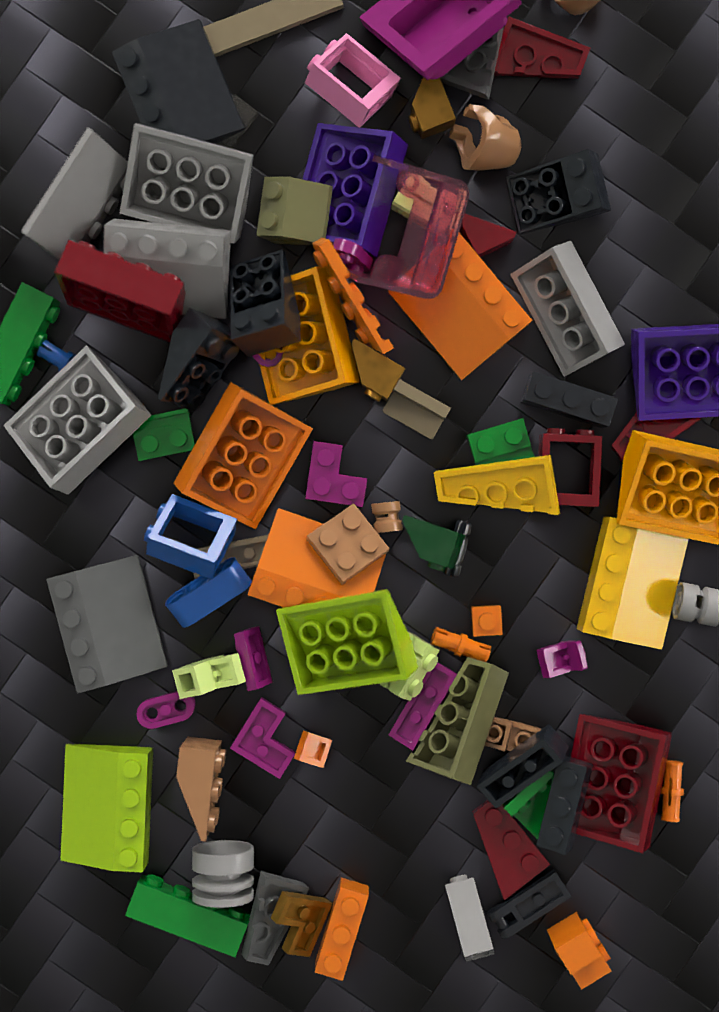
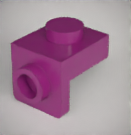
(562, 658)

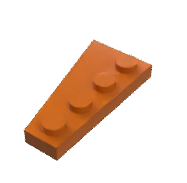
(327, 257)

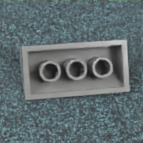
(567, 308)

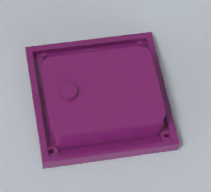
(436, 32)

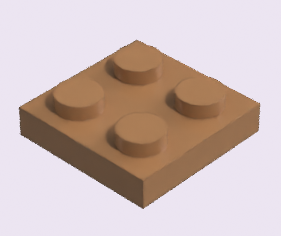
(347, 543)

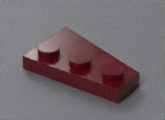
(538, 53)
(666, 428)
(509, 848)

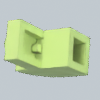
(208, 675)

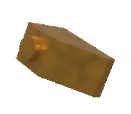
(431, 109)
(376, 372)

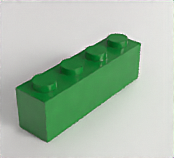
(21, 335)
(175, 912)

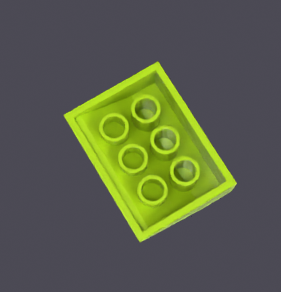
(346, 642)
(107, 806)

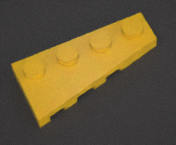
(512, 484)

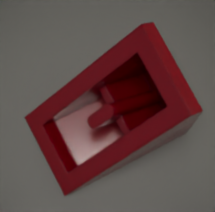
(484, 235)

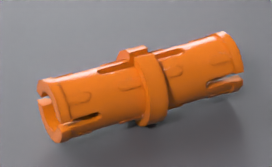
(460, 644)
(672, 791)

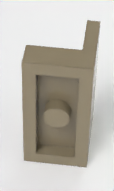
(416, 409)

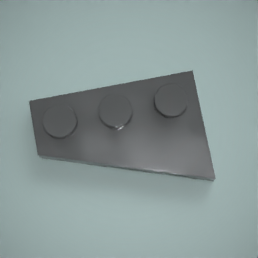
(477, 70)
(263, 933)

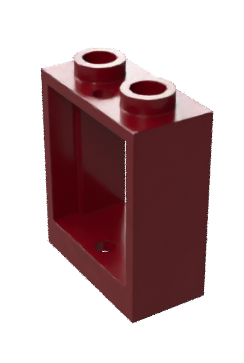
(583, 437)

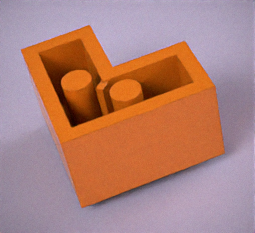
(580, 949)

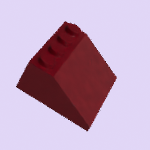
(120, 290)
(623, 780)

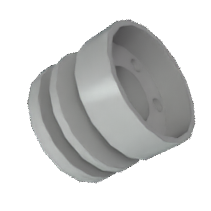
(222, 873)

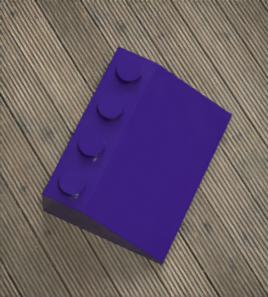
(360, 187)
(676, 371)

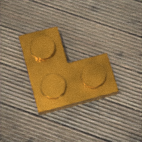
(305, 916)

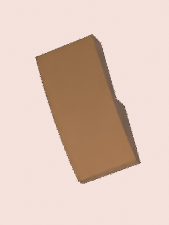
(508, 734)

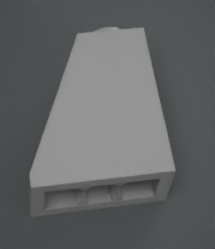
(469, 918)

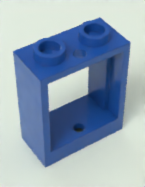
(183, 555)

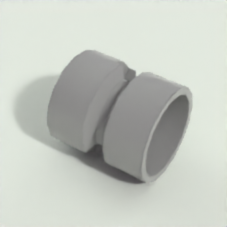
(696, 604)

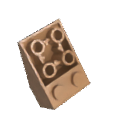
(198, 778)

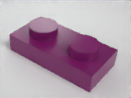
(253, 658)

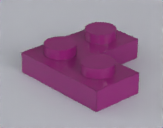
(326, 482)
(256, 739)

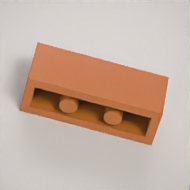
(341, 929)

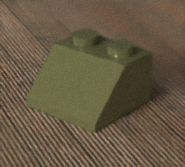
(293, 210)

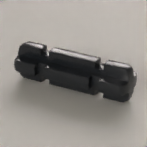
(464, 528)

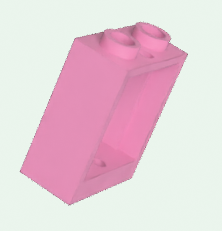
(363, 65)

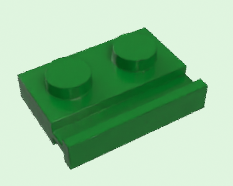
(164, 435)
(501, 443)

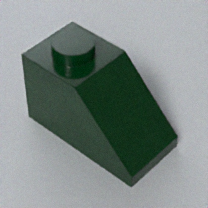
(434, 543)

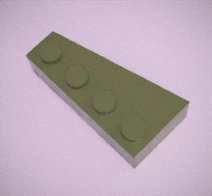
(462, 723)

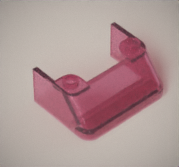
(428, 236)

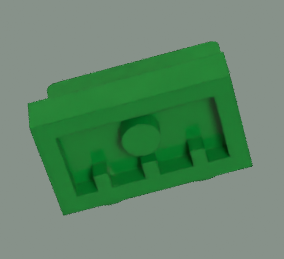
(531, 803)

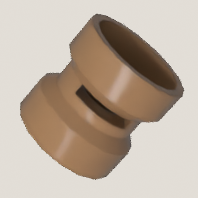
(389, 523)

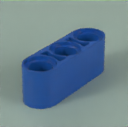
(207, 594)

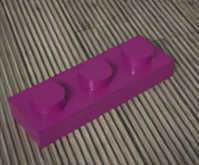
(421, 709)

